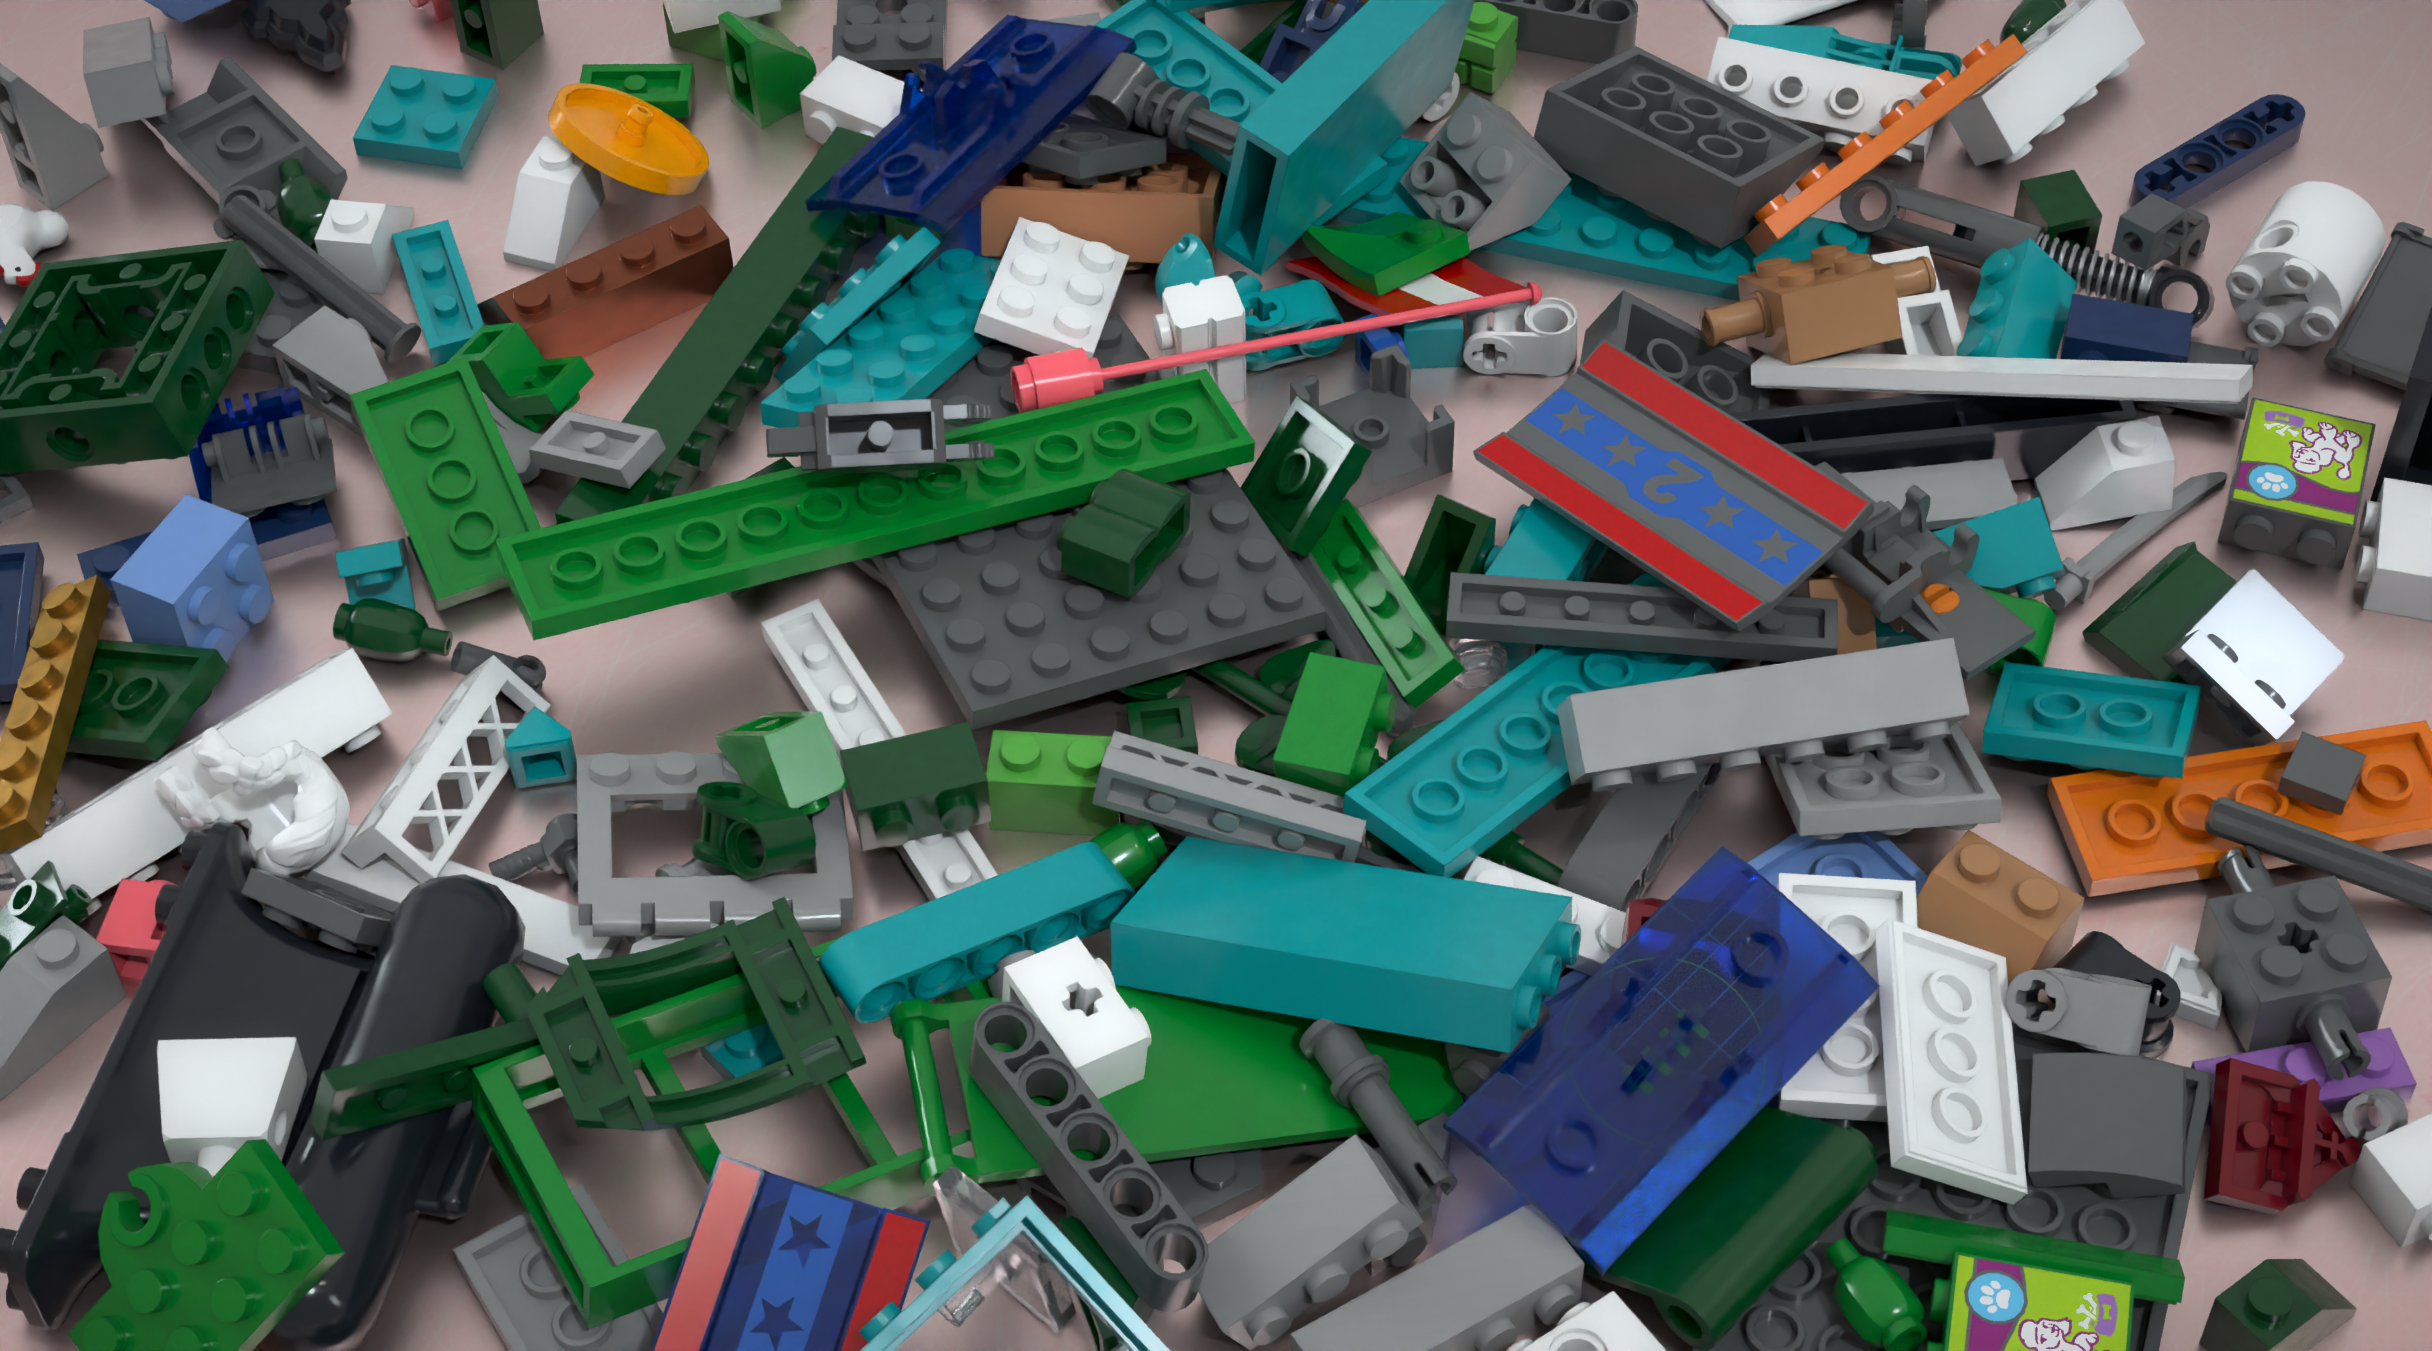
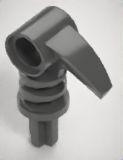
(1137, 100)

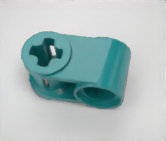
(1286, 311)

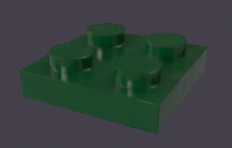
(1304, 475)

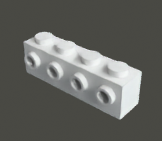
(2057, 73)
(1819, 93)

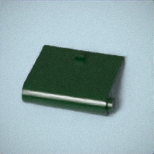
(1744, 1222)

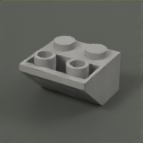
(1484, 174)

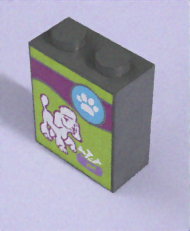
(2297, 483)

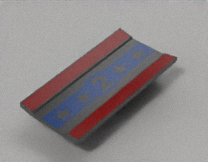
(1678, 486)

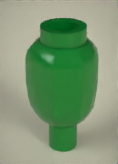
(1132, 849)
(1876, 1300)

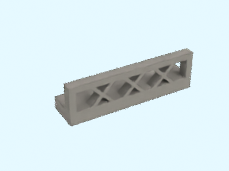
(1223, 801)

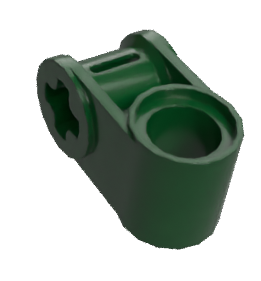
(751, 831)

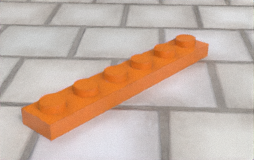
(1865, 154)

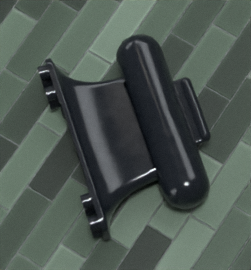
(246, 976)

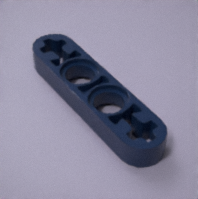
(2227, 164)

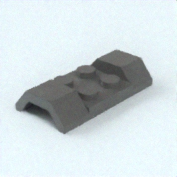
(241, 138)

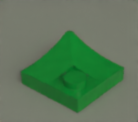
(1386, 250)

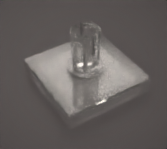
(1015, 1269)

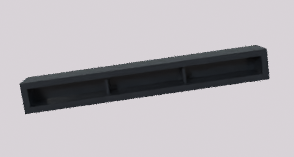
(1937, 430)

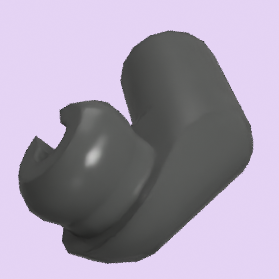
(527, 667)

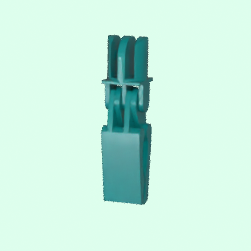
(1829, 44)

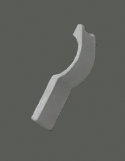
(580, 447)

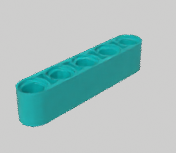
(972, 929)

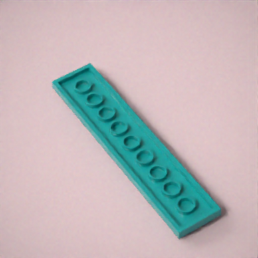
(1613, 235)

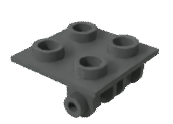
(294, 474)

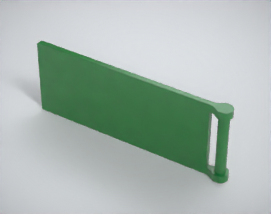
(1209, 1086)

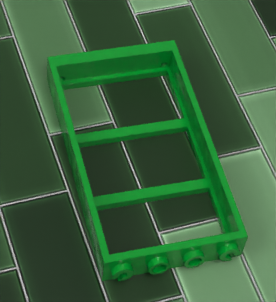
(649, 1037)

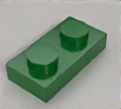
(661, 85)

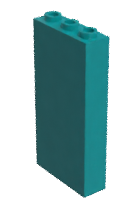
(1334, 121)
(1346, 943)

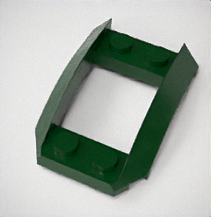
(782, 978)

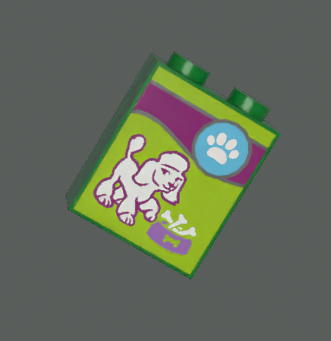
(2028, 1308)

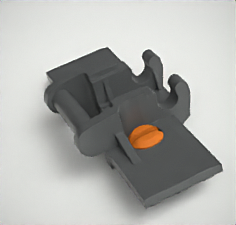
(1924, 583)

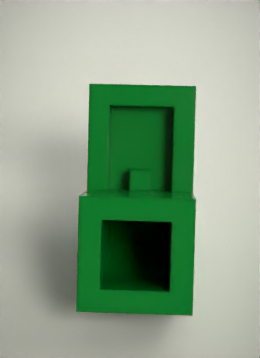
(520, 378)

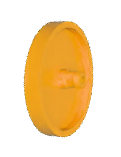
(628, 139)

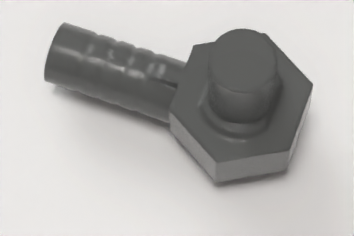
(555, 850)

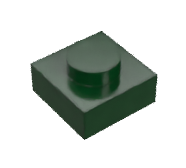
(1164, 722)

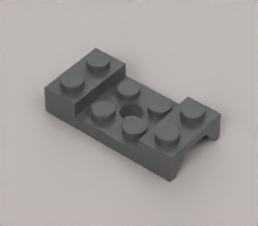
(891, 40)

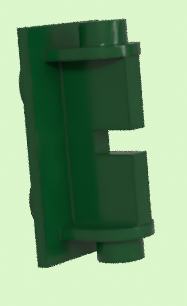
(35, 907)

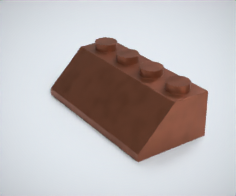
(619, 287)

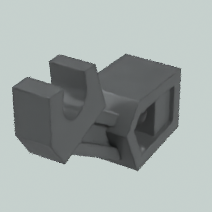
(2158, 232)

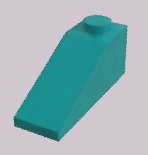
(2013, 550)

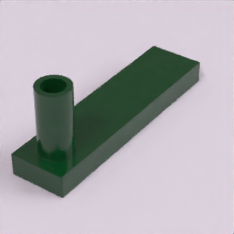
(425, 1075)

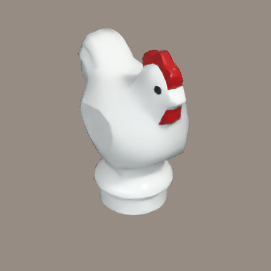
(23, 236)

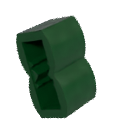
(1124, 532)

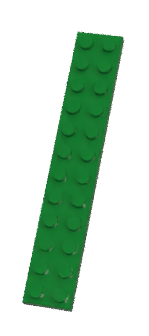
(808, 521)

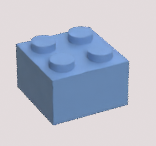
(195, 580)

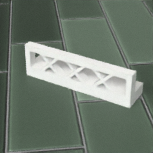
(429, 762)

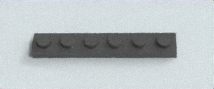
(1631, 619)

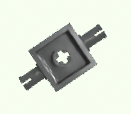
(2292, 964)

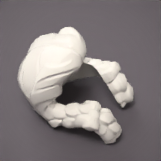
(282, 797)

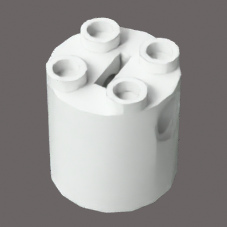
(2306, 264)

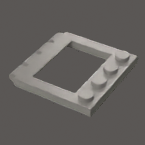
(692, 902)

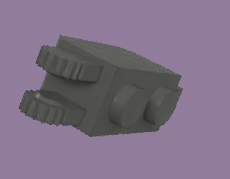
(879, 436)

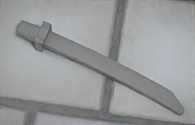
(2083, 574)

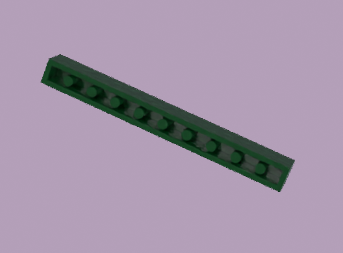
(738, 337)

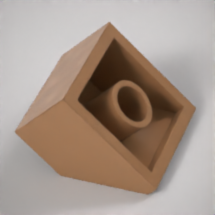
(1999, 906)

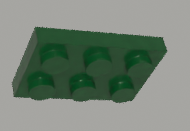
(142, 697)

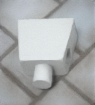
(227, 1093)

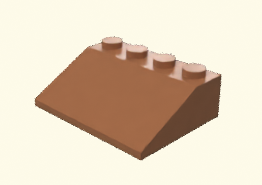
(1127, 213)

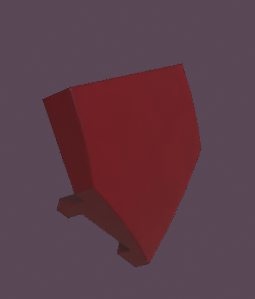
(2270, 1139)

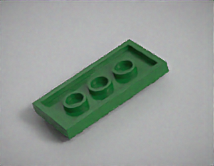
(446, 477)

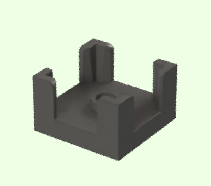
(1389, 423)

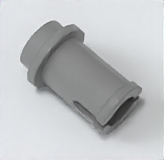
(2391, 1108)

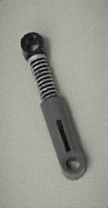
(1984, 231)

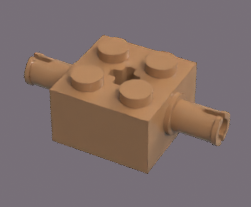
(1818, 304)

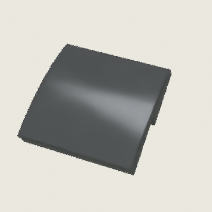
(2108, 1123)

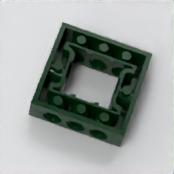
(188, 325)

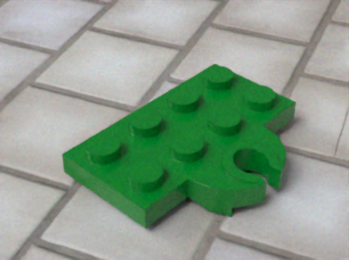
(212, 1260)

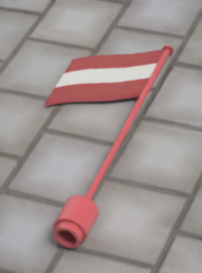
(1443, 292)

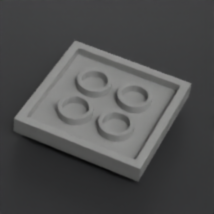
(1888, 788)

